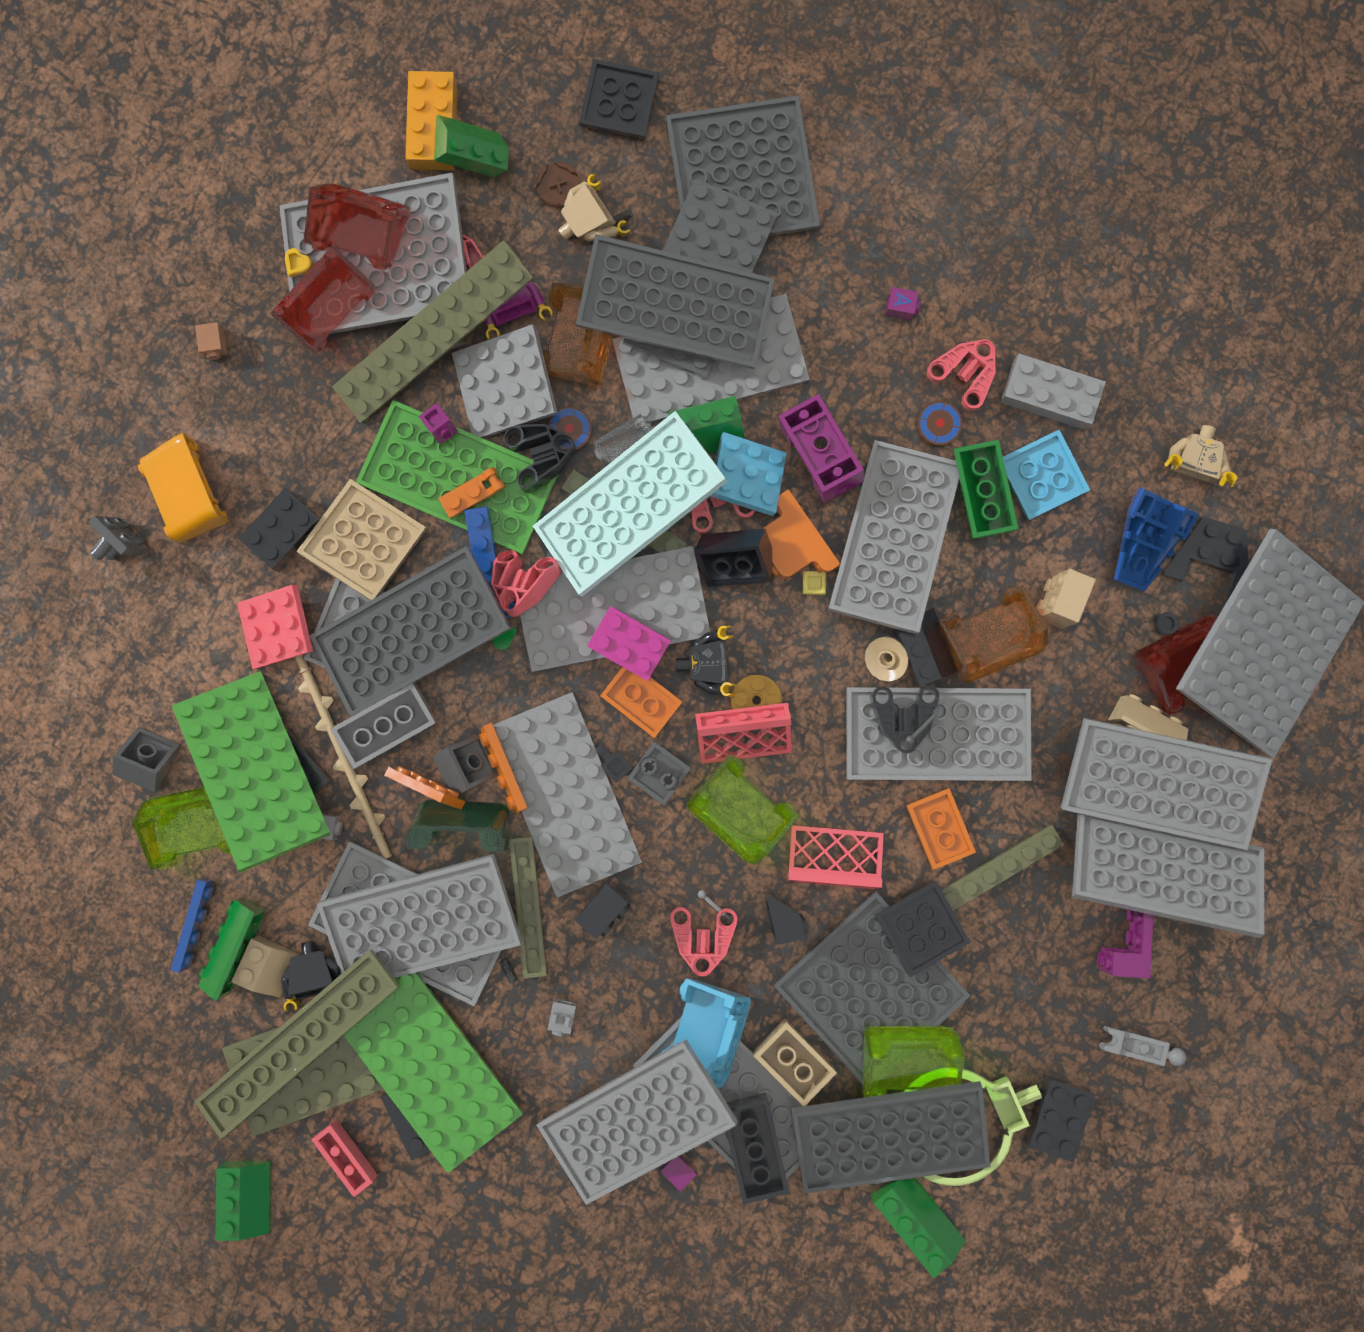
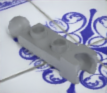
(1142, 1047)

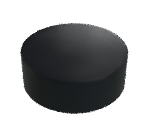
(1166, 623)

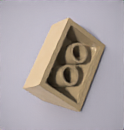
(1133, 714)

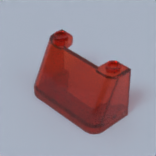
(355, 223)
(323, 299)
(1169, 659)

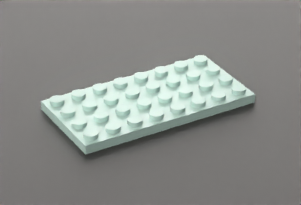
(629, 503)

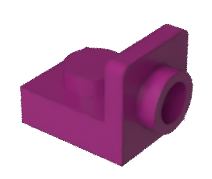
(438, 424)

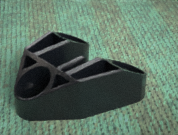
(545, 451)
(886, 717)

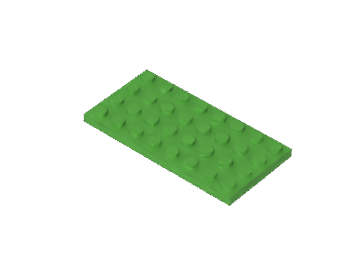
(417, 471)
(250, 771)
(433, 1073)

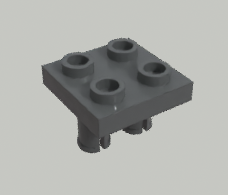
(115, 538)
(659, 773)

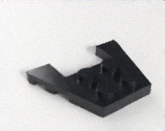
(1215, 546)

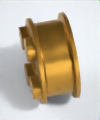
(755, 686)

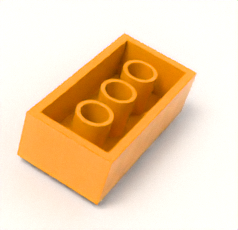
(428, 96)

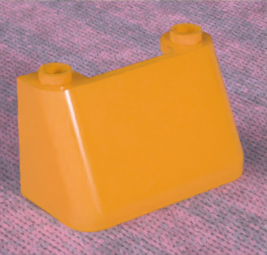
(181, 489)

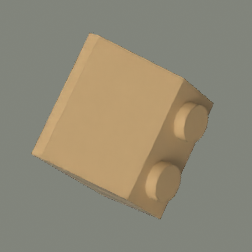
(263, 967)

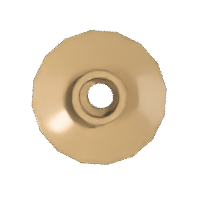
(879, 664)

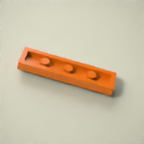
(506, 777)

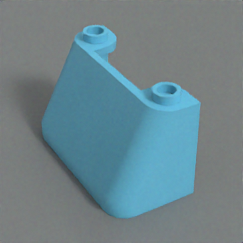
(712, 1026)

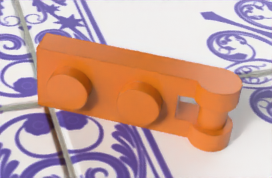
(471, 493)

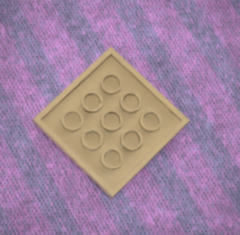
(361, 540)

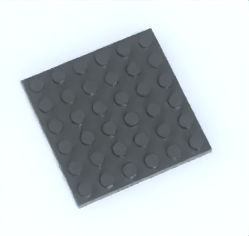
(751, 153)
(859, 983)

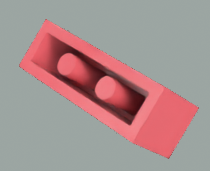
(345, 1157)

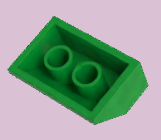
(470, 147)
(711, 420)
(243, 1200)

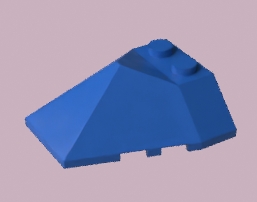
(1150, 536)

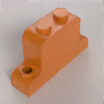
(797, 541)

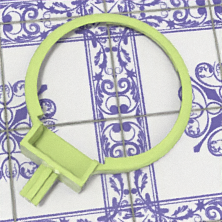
(1012, 1117)

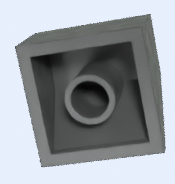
(145, 759)
(465, 765)

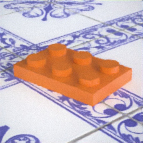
(641, 700)
(425, 786)
(940, 828)

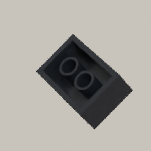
(280, 530)
(602, 909)
(1059, 1118)

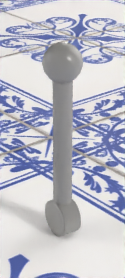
(703, 895)

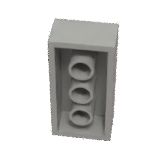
(1052, 392)
(384, 725)

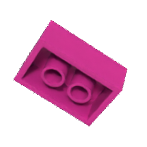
(629, 643)

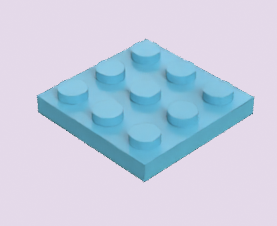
(752, 473)
(1044, 475)

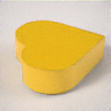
(297, 263)

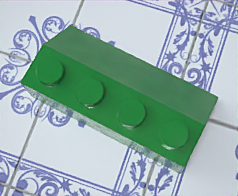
(985, 490)
(226, 955)
(919, 1223)

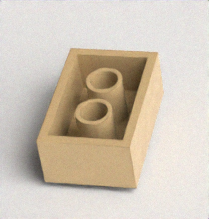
(1065, 598)
(794, 1062)

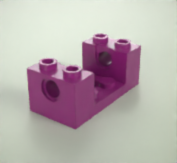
(835, 466)
(1135, 959)

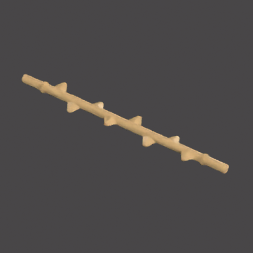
(342, 764)

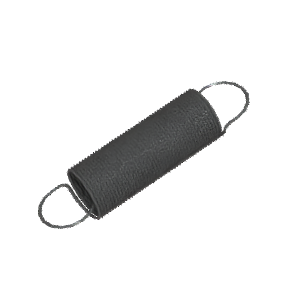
(621, 216)
(506, 966)

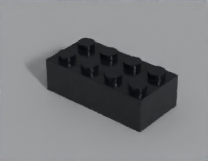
(756, 1150)

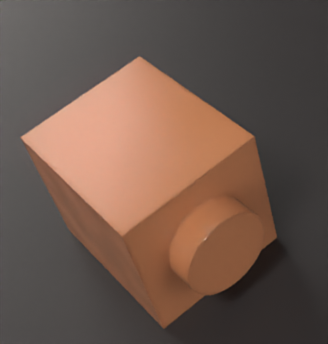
(211, 340)

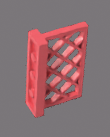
(743, 721)
(831, 877)

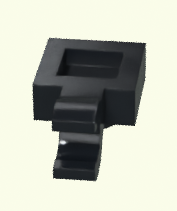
(615, 765)

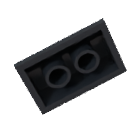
(735, 557)
(927, 651)
(785, 920)

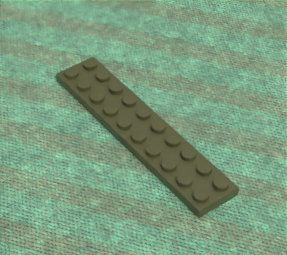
(433, 331)
(297, 1044)

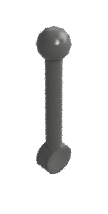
(937, 712)

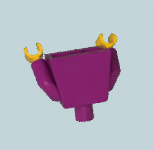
(519, 305)

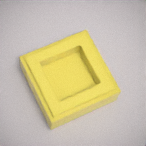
(814, 583)

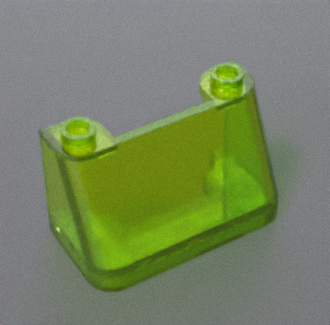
(740, 812)
(177, 826)
(910, 1059)

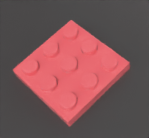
(275, 627)

